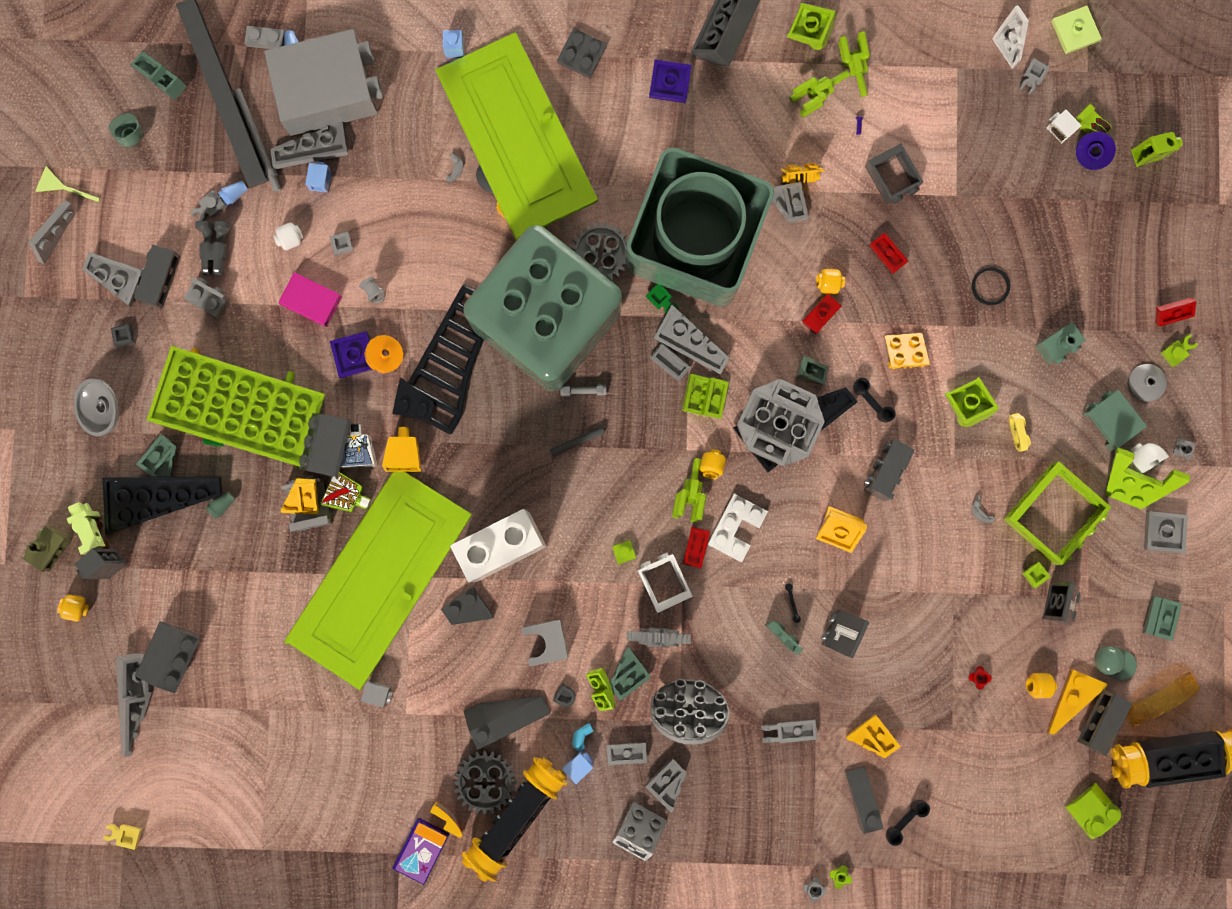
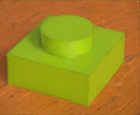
(624, 552)
(1036, 574)

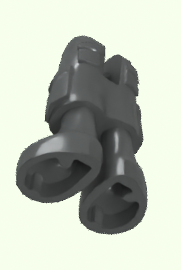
(213, 251)

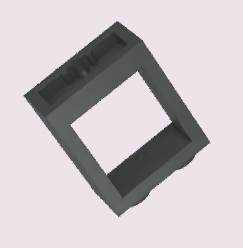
(900, 153)

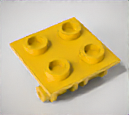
(809, 173)
(906, 351)

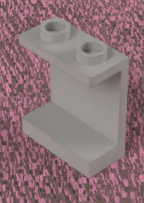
(308, 521)

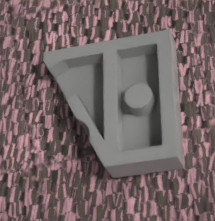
(790, 202)
(667, 783)

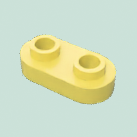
(1017, 426)

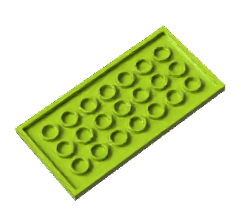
(233, 406)

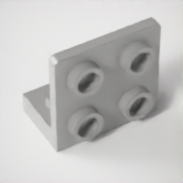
(640, 832)

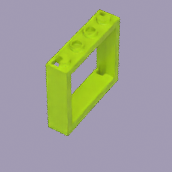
(1085, 530)

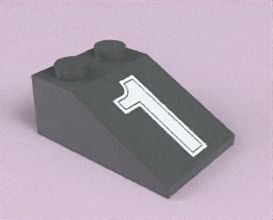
(1061, 602)
(844, 633)

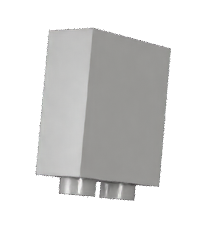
(323, 81)

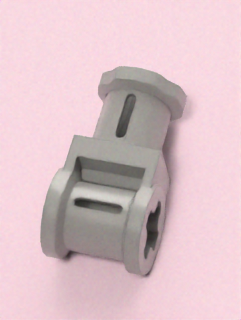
(374, 293)

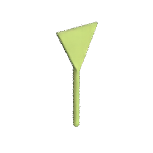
(50, 182)

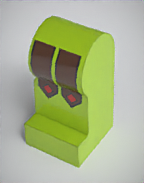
(1092, 121)

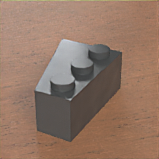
(888, 470)

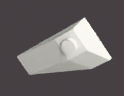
(1011, 36)

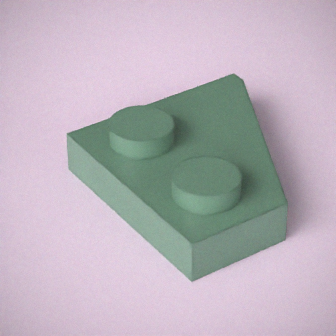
(159, 458)
(788, 640)
(628, 675)

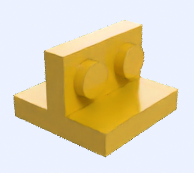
(841, 529)

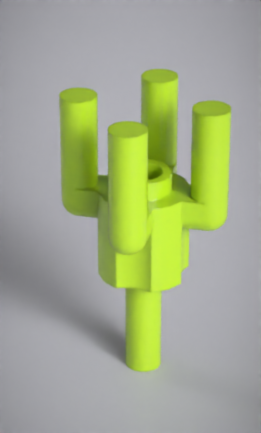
(856, 60)
(816, 91)
(691, 495)

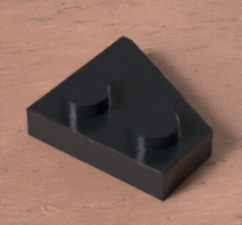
(412, 403)

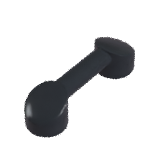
(861, 388)
(894, 834)

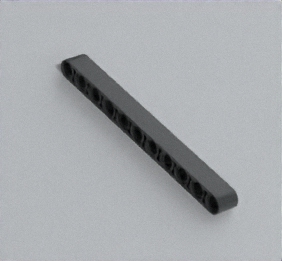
(222, 92)

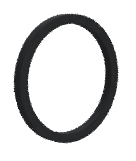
(1004, 276)

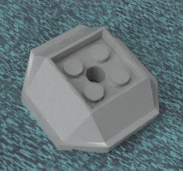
(792, 405)

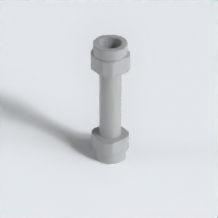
(600, 390)

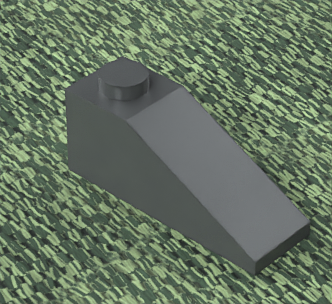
(864, 800)

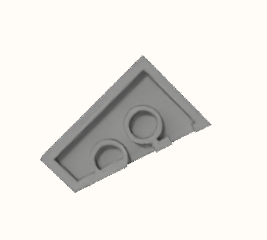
(51, 231)
(113, 275)

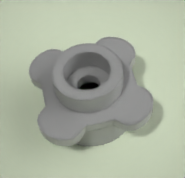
(1189, 448)
(814, 896)

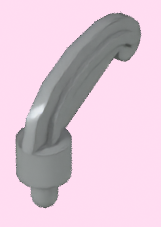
(457, 168)
(979, 514)

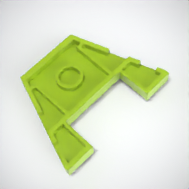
(1136, 487)

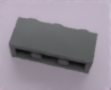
(156, 276)
(100, 564)
(1104, 722)

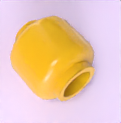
(830, 281)
(713, 464)
(72, 607)
(1041, 685)

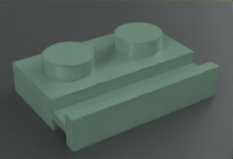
(1162, 618)

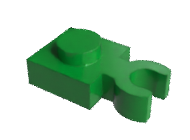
(659, 298)

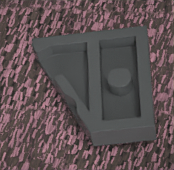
(467, 608)

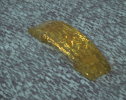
(1163, 700)

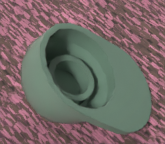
(126, 130)
(1115, 662)

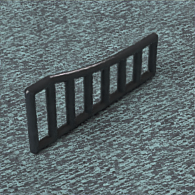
(465, 373)

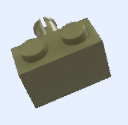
(46, 548)

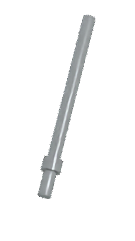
(270, 172)

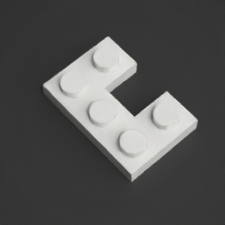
(723, 535)

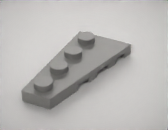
(317, 146)

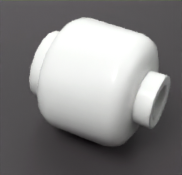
(288, 236)

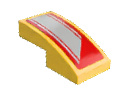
(452, 825)

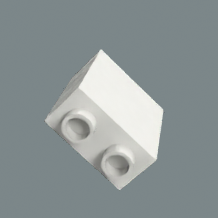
(498, 546)

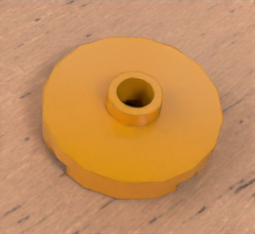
(377, 360)

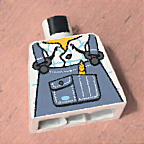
(358, 450)

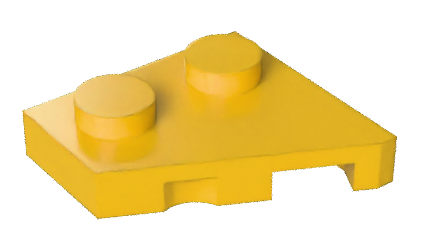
(874, 737)

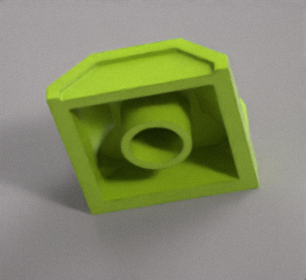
(813, 26)
(972, 403)
(1094, 811)

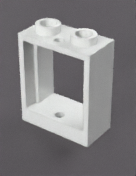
(686, 594)

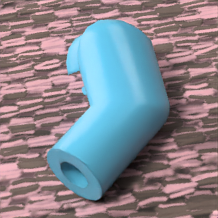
(579, 736)

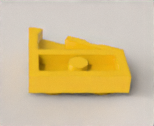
(302, 498)

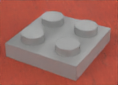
(1165, 532)

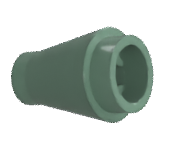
(219, 505)

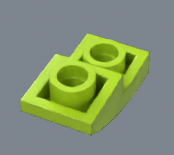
(603, 692)

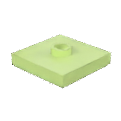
(1076, 29)

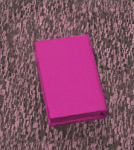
(310, 299)

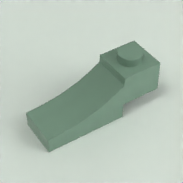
(158, 75)

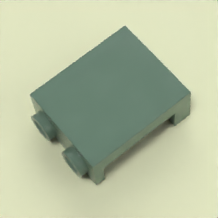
(1115, 419)

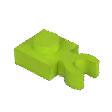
(1177, 351)

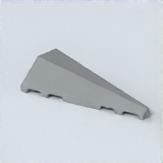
(132, 698)

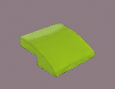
(705, 396)

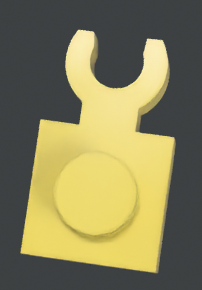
(126, 836)

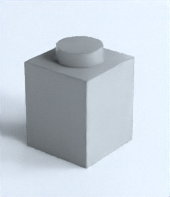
(377, 694)

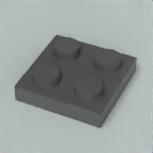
(581, 53)

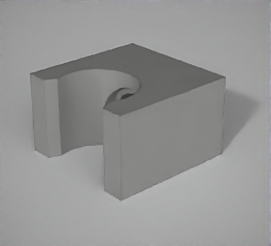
(554, 638)

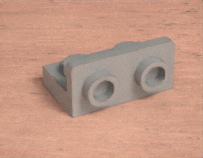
(206, 298)

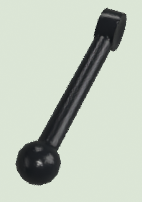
(789, 587)

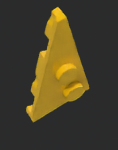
(1076, 694)

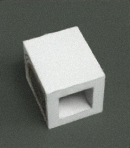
(1063, 126)

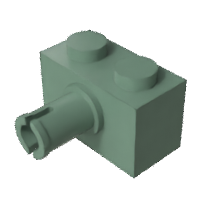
(1060, 343)

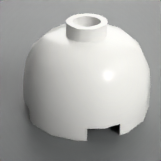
(1147, 457)

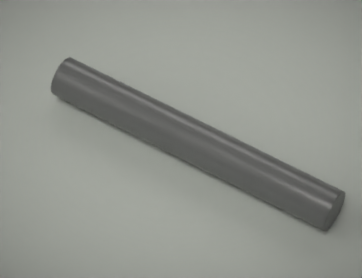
(577, 441)

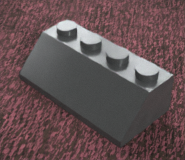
(724, 30)

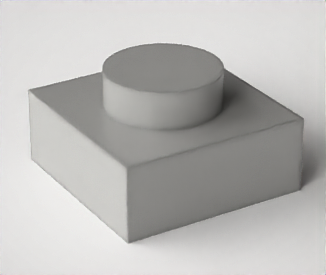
(341, 243)

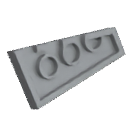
(687, 339)

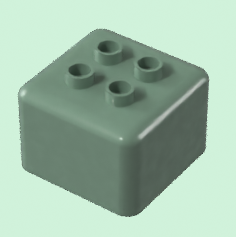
(698, 226)
(544, 307)

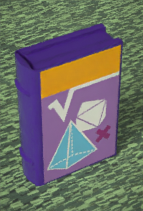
(420, 851)

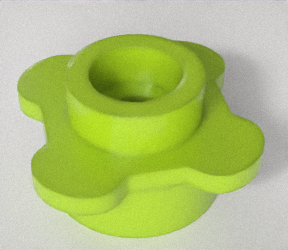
(834, 874)

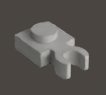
(1034, 75)
(210, 205)

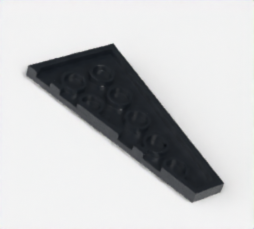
(144, 498)

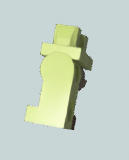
(86, 524)

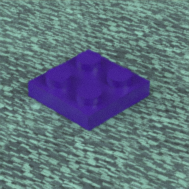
(670, 81)
(349, 354)

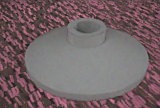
(1139, 383)

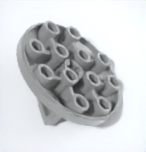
(689, 711)

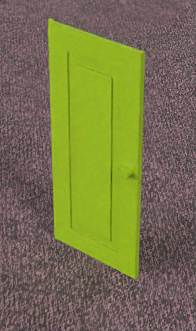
(516, 135)
(378, 578)

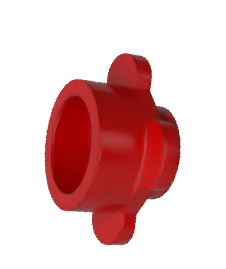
(986, 678)

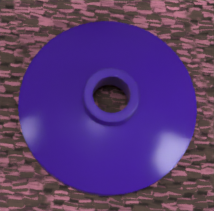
(1092, 160)

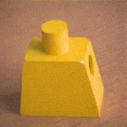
(402, 453)

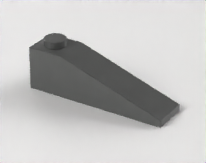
(497, 719)

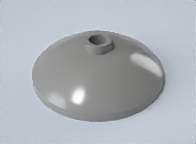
(96, 407)

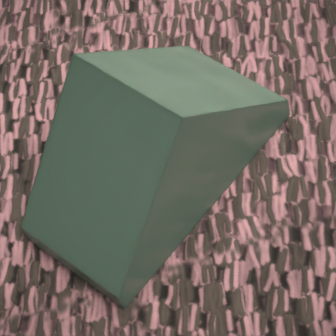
(811, 371)

